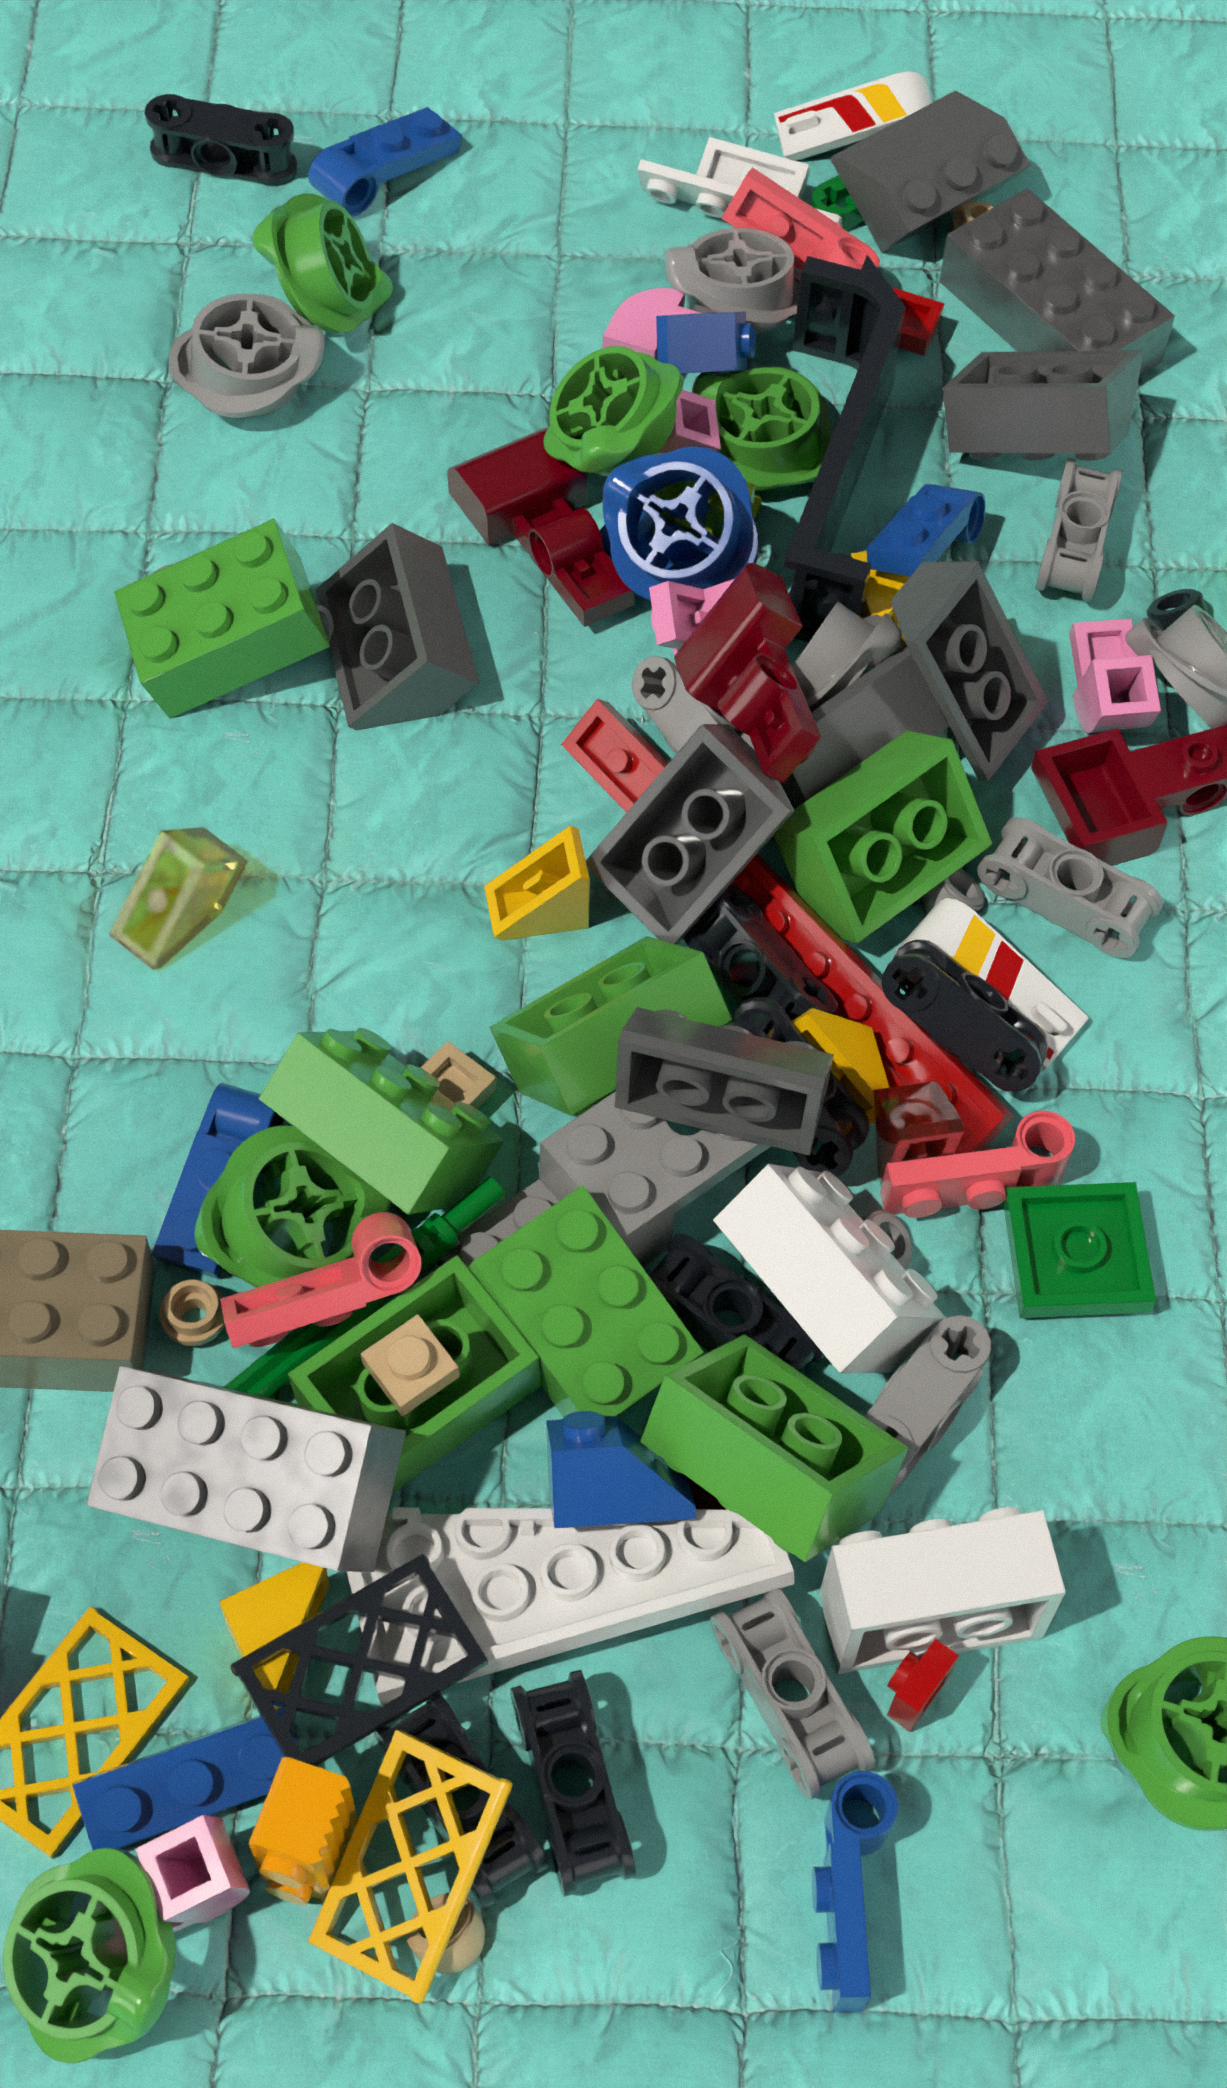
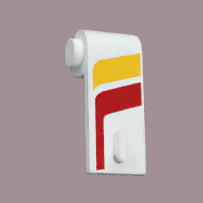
(850, 114)
(988, 955)

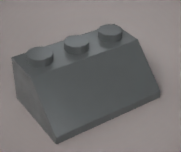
(928, 166)
(1042, 403)
(397, 632)
(969, 660)
(864, 720)
(691, 832)
(721, 1079)

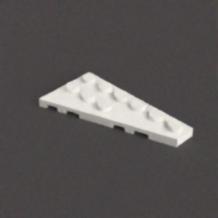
(558, 1589)

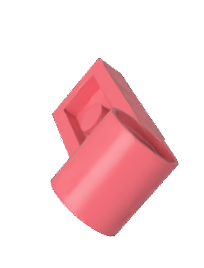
(773, 209)
(980, 1177)
(326, 1293)

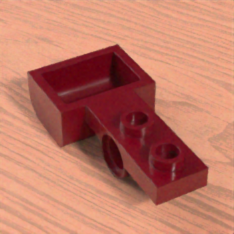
(532, 497)
(742, 669)
(1114, 796)

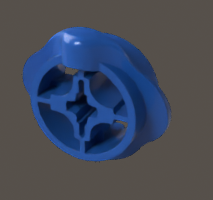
(632, 490)

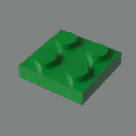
(1078, 1250)

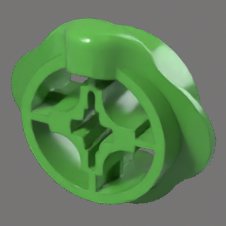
(322, 263)
(612, 409)
(769, 424)
(303, 1182)
(1147, 1728)
(62, 1964)

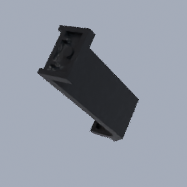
(856, 322)

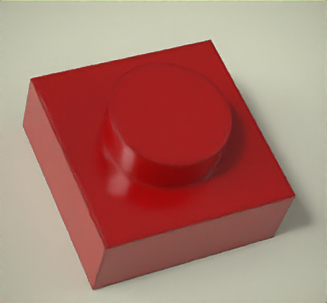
(920, 321)
(919, 1682)

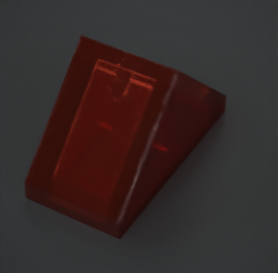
(914, 1124)

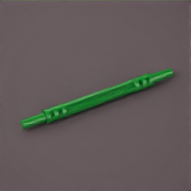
(433, 1240)

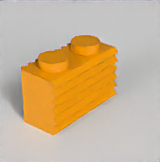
(303, 1831)

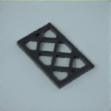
(354, 1724)

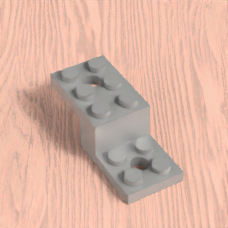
(630, 1168)

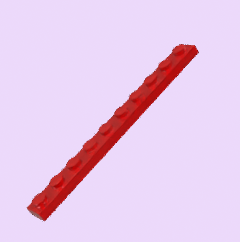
(628, 765)

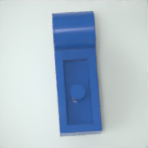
(356, 167)
(927, 528)
(227, 1122)
(839, 1889)

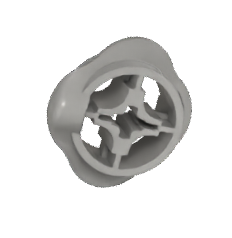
(737, 274)
(246, 355)
(842, 652)
(1190, 658)

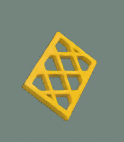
(132, 1725)
(353, 1878)

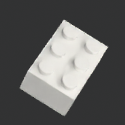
(831, 1268)
(942, 1582)

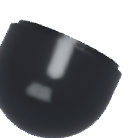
(1180, 600)

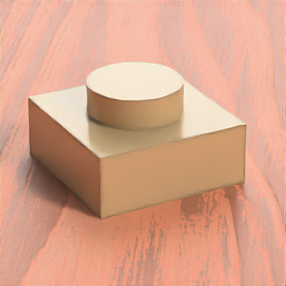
(460, 1076)
(410, 1365)

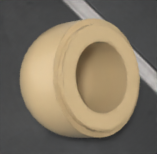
(464, 1944)

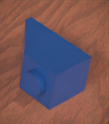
(705, 341)
(608, 1476)

